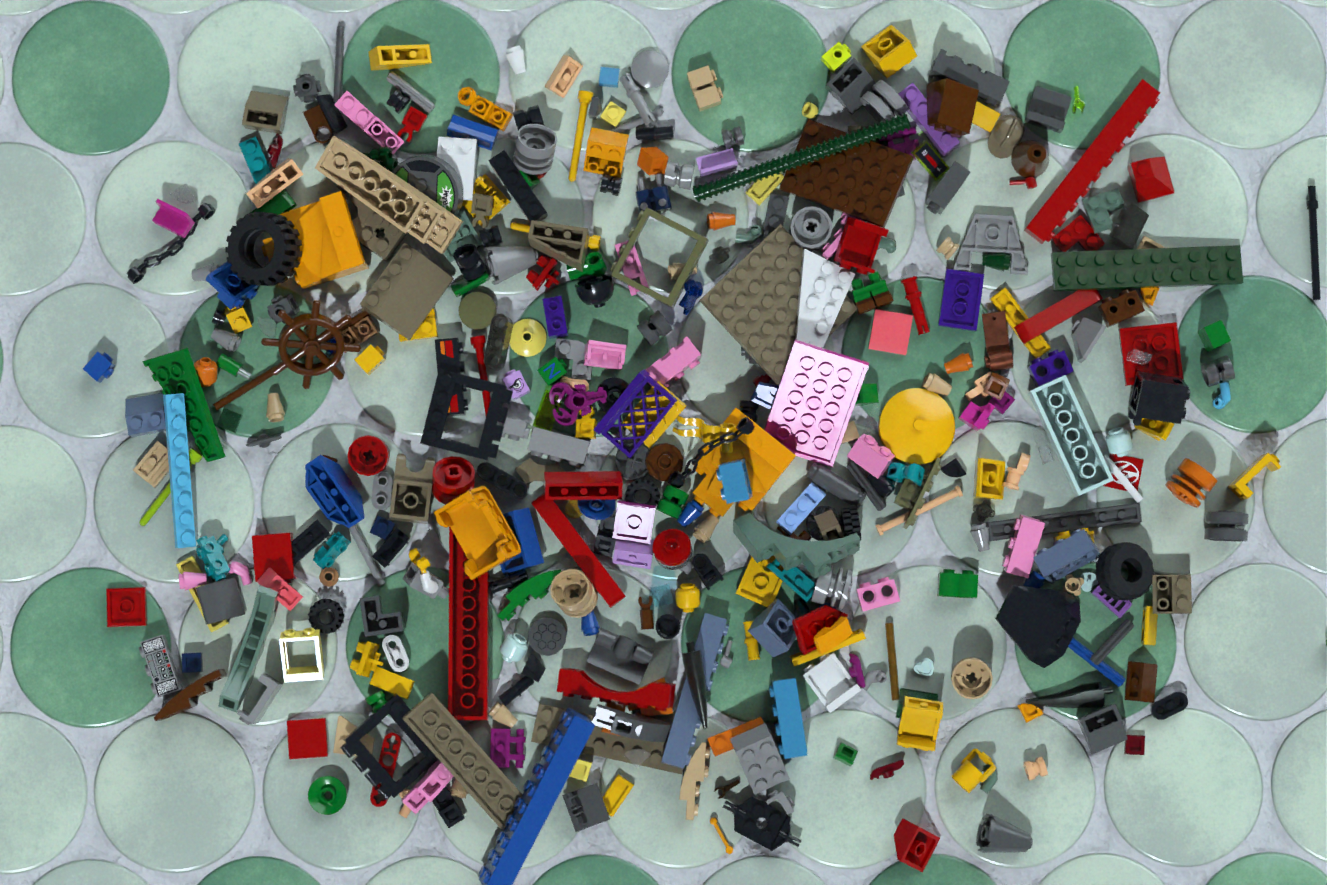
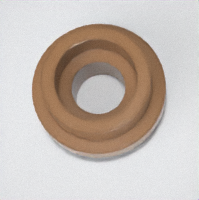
(335, 577)

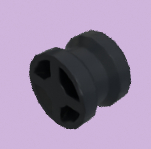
(398, 101)

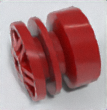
(358, 460)

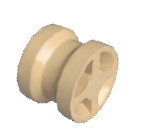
(948, 248)

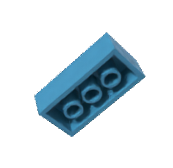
(789, 718)

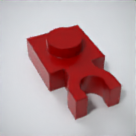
(413, 122)

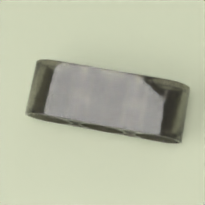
(495, 333)

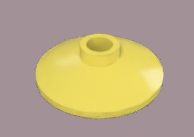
(527, 347)

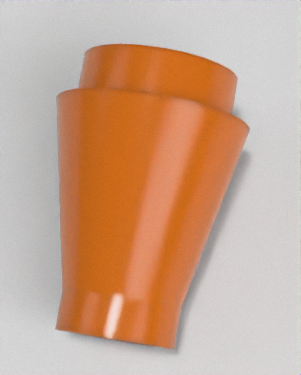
(720, 220)
(958, 364)

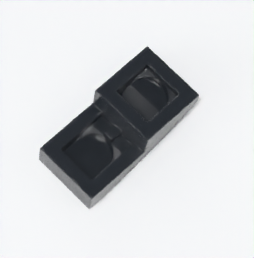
(604, 542)
(448, 808)

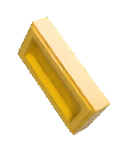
(616, 794)

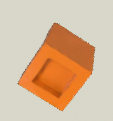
(652, 160)

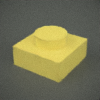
(613, 114)

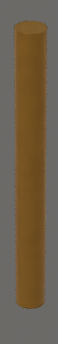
(892, 661)

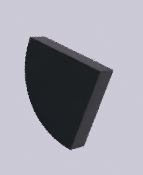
(953, 469)

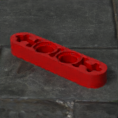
(389, 769)

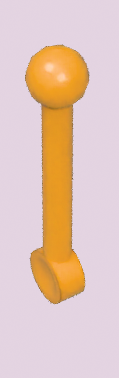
(729, 849)

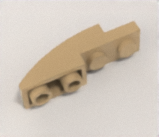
(694, 772)

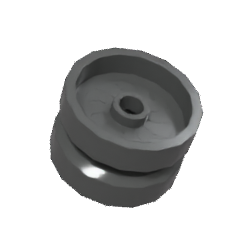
(1226, 526)

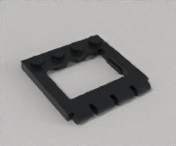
(439, 409)
(377, 774)

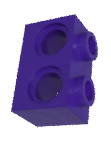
(555, 317)
(1051, 371)

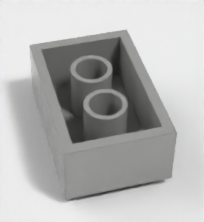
(759, 758)

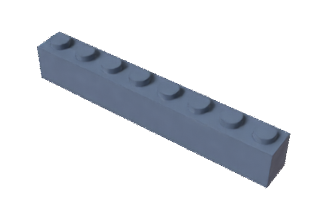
(686, 716)

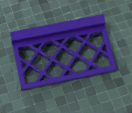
(621, 405)

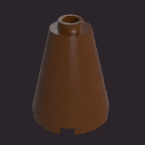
(1030, 159)

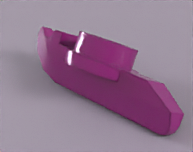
(856, 670)

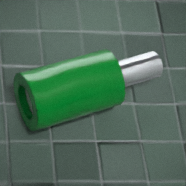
(232, 366)

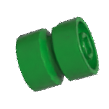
(670, 508)

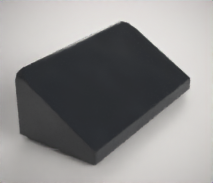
(332, 113)

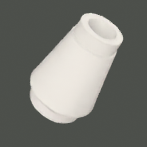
(516, 59)

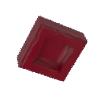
(1135, 745)

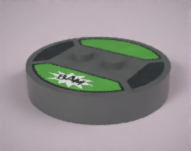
(434, 179)

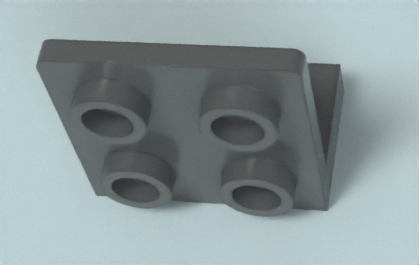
(1048, 109)

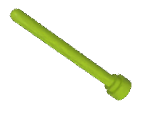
(194, 457)

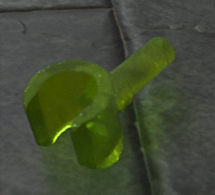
(1078, 103)

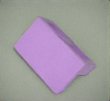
(716, 162)
(633, 553)

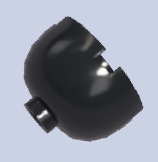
(595, 290)

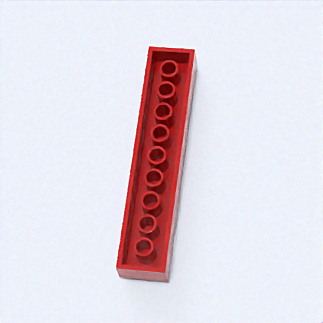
(467, 639)

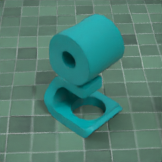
(899, 471)

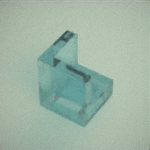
(662, 595)

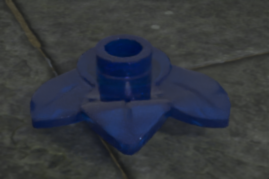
(693, 291)

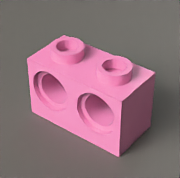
(878, 598)

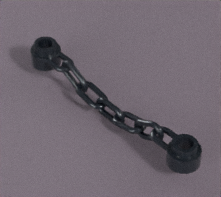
(135, 274)
(677, 479)

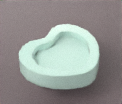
(1089, 581)
(924, 667)

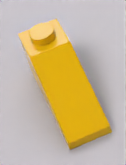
(399, 56)

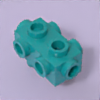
(212, 555)

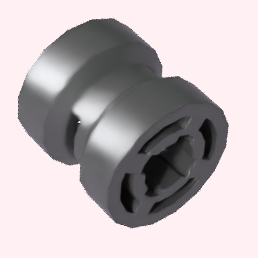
(728, 137)

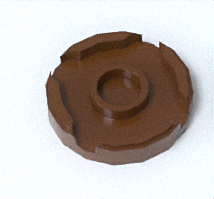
(663, 461)

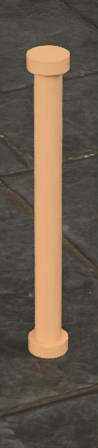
(927, 506)

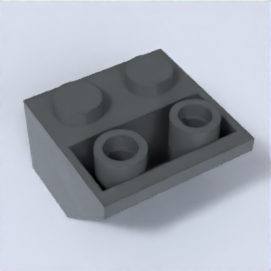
(851, 85)
(1102, 728)

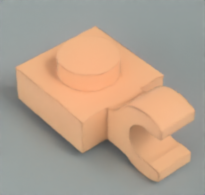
(980, 386)

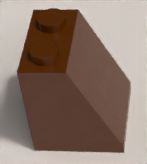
(951, 106)

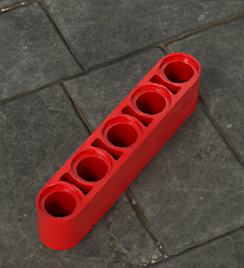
(1056, 314)

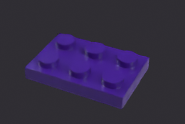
(961, 300)

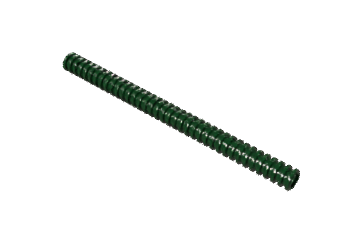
(801, 157)

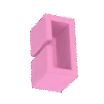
(870, 456)

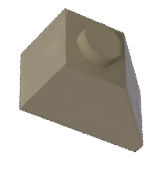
(828, 526)

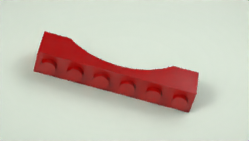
(579, 683)

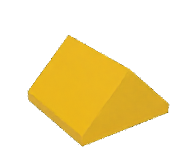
(989, 479)

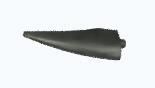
(696, 680)
(1082, 696)

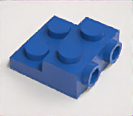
(230, 288)

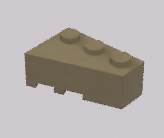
(561, 242)

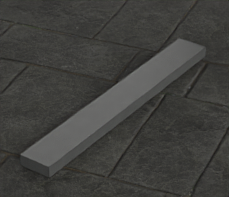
(1072, 520)

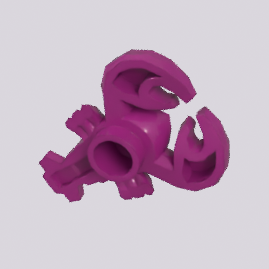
(575, 401)

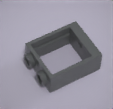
(947, 188)

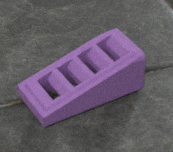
(1097, 590)

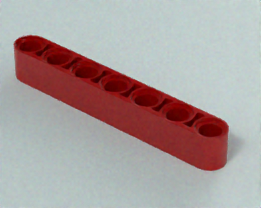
(578, 550)

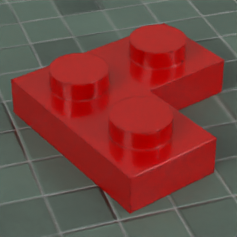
(1079, 232)

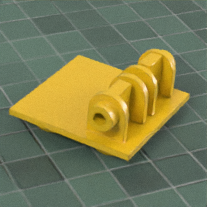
(485, 186)

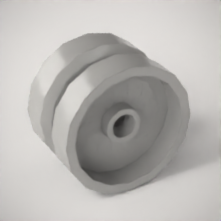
(883, 102)
(815, 218)

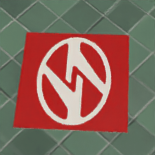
(1130, 467)

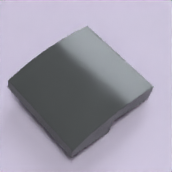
(220, 601)

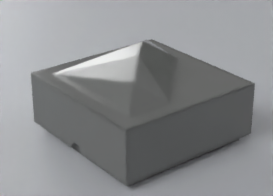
(595, 108)

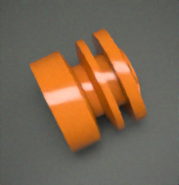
(1192, 481)

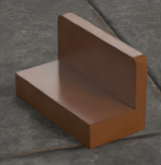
(1141, 682)

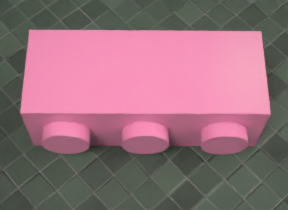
(1023, 546)

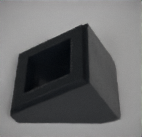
(533, 668)

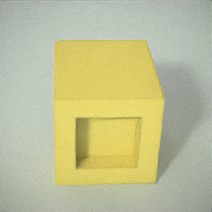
(581, 770)

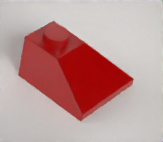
(1150, 179)
(914, 844)

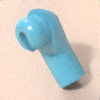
(1224, 396)

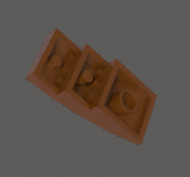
(186, 698)

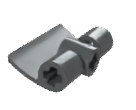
(620, 656)

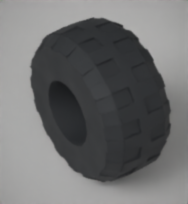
(1109, 571)

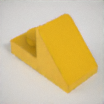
(1155, 428)

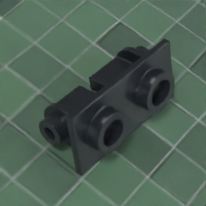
(391, 547)

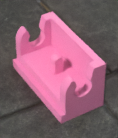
(604, 355)

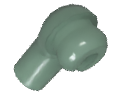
(750, 237)
(887, 244)
(990, 781)

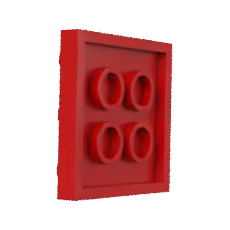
(1158, 340)

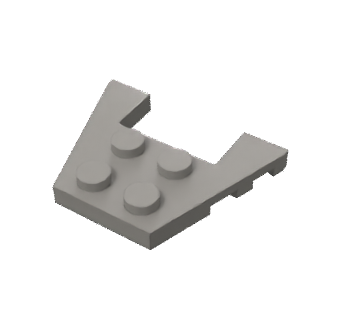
(992, 235)

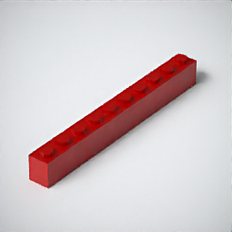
(1092, 161)

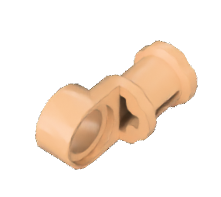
(1015, 473)

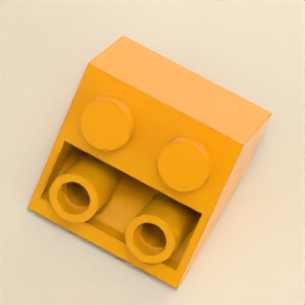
(605, 152)

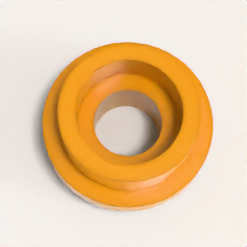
(463, 93)

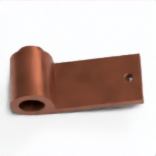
(997, 343)

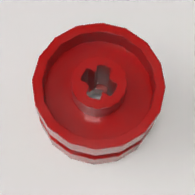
(452, 478)

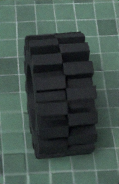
(643, 484)
(850, 521)
(326, 604)

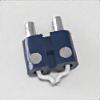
(654, 199)

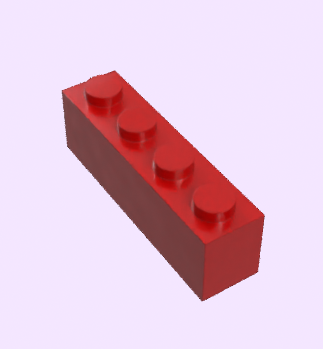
(583, 485)

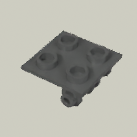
(586, 807)

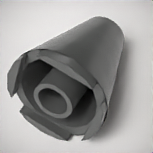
(1001, 836)

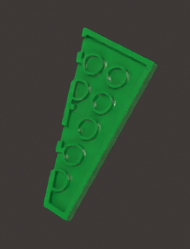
(178, 375)

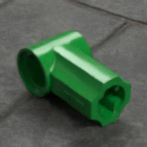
(593, 265)

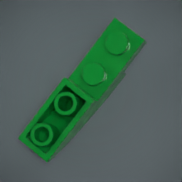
(535, 586)

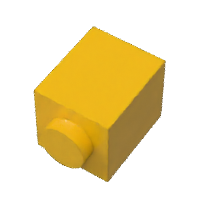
(370, 359)

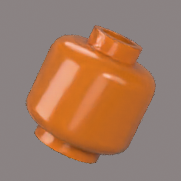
(207, 371)

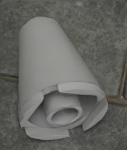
(508, 261)

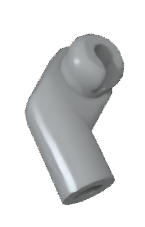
(874, 677)

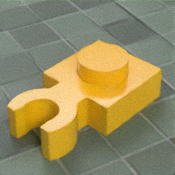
(585, 426)

